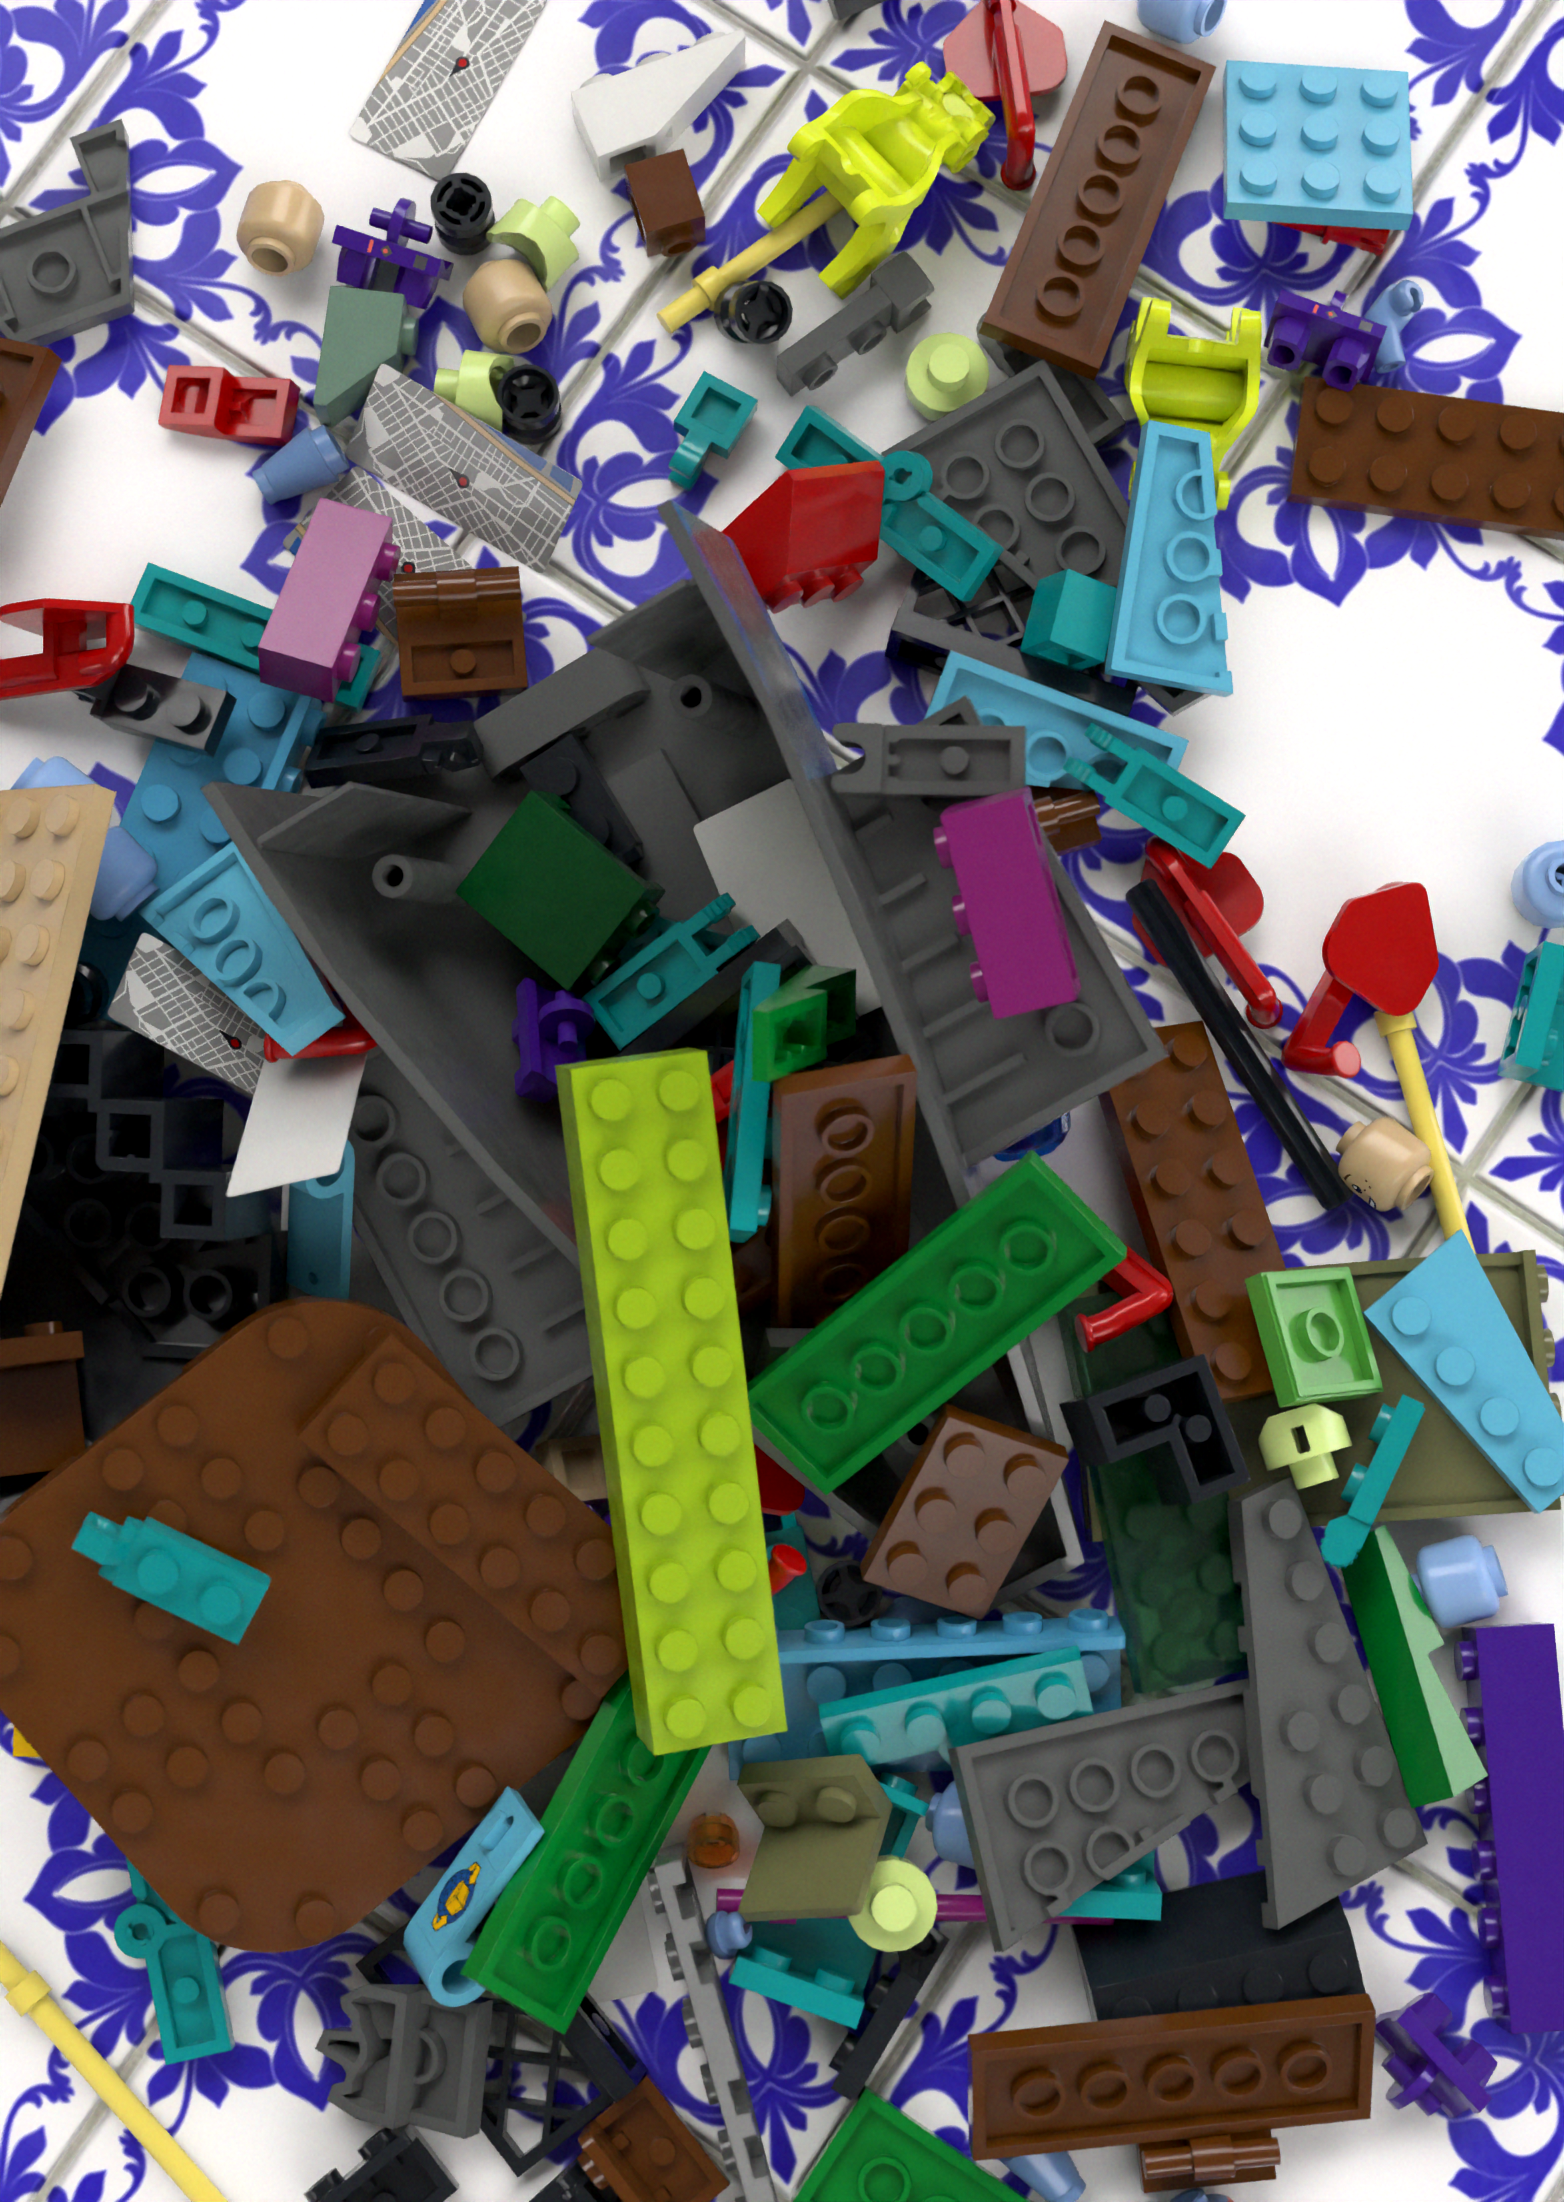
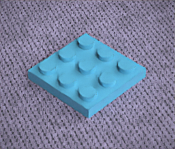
(1316, 145)

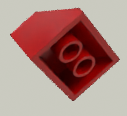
(812, 533)

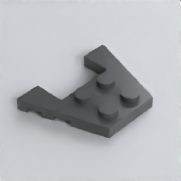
(76, 260)

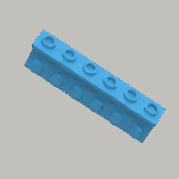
(173, 815)
(842, 1662)

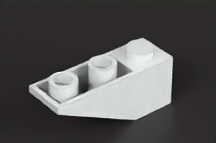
(653, 104)

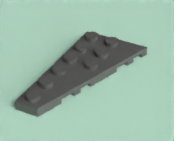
(1035, 486)
(1312, 1725)
(1092, 1796)
(709, 2021)

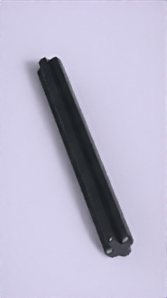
(1238, 1043)

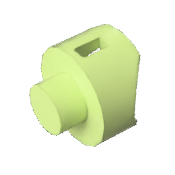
(540, 236)
(945, 374)
(475, 385)
(1282, 1447)
(897, 1906)

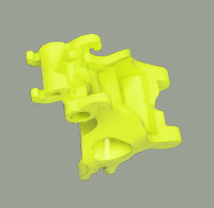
(879, 163)
(1195, 379)

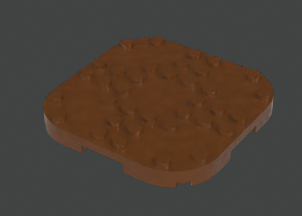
(356, 1717)

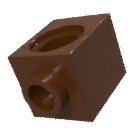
(665, 204)

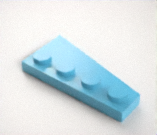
(1168, 588)
(1052, 722)
(246, 949)
(1472, 1363)

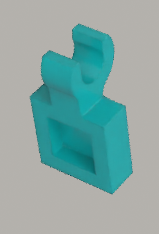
(709, 421)

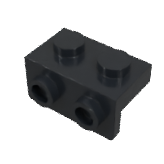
(392, 2170)

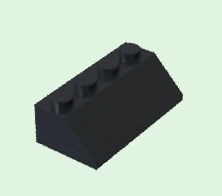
(1215, 1954)

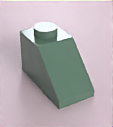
(359, 336)

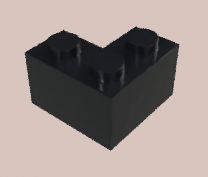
(1173, 1419)

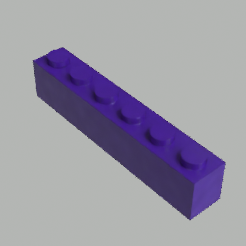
(1520, 1810)

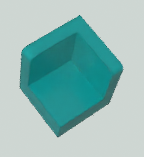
(1070, 620)

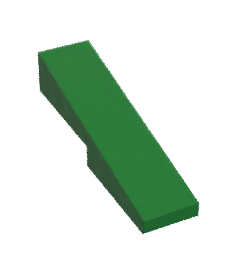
(802, 1020)
(1397, 1637)

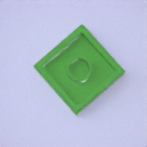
(1314, 1336)

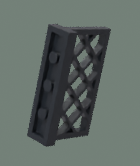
(927, 642)
(721, 997)
(591, 2041)

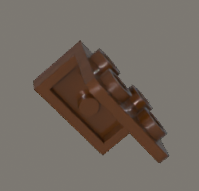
(40, 1399)
(648, 2151)

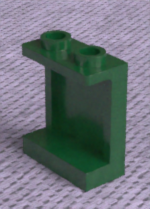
(560, 893)

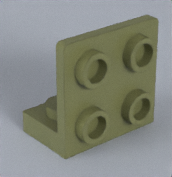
(817, 1839)

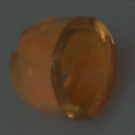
(713, 1854)

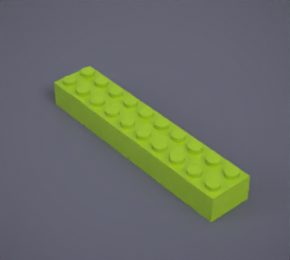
(671, 1398)

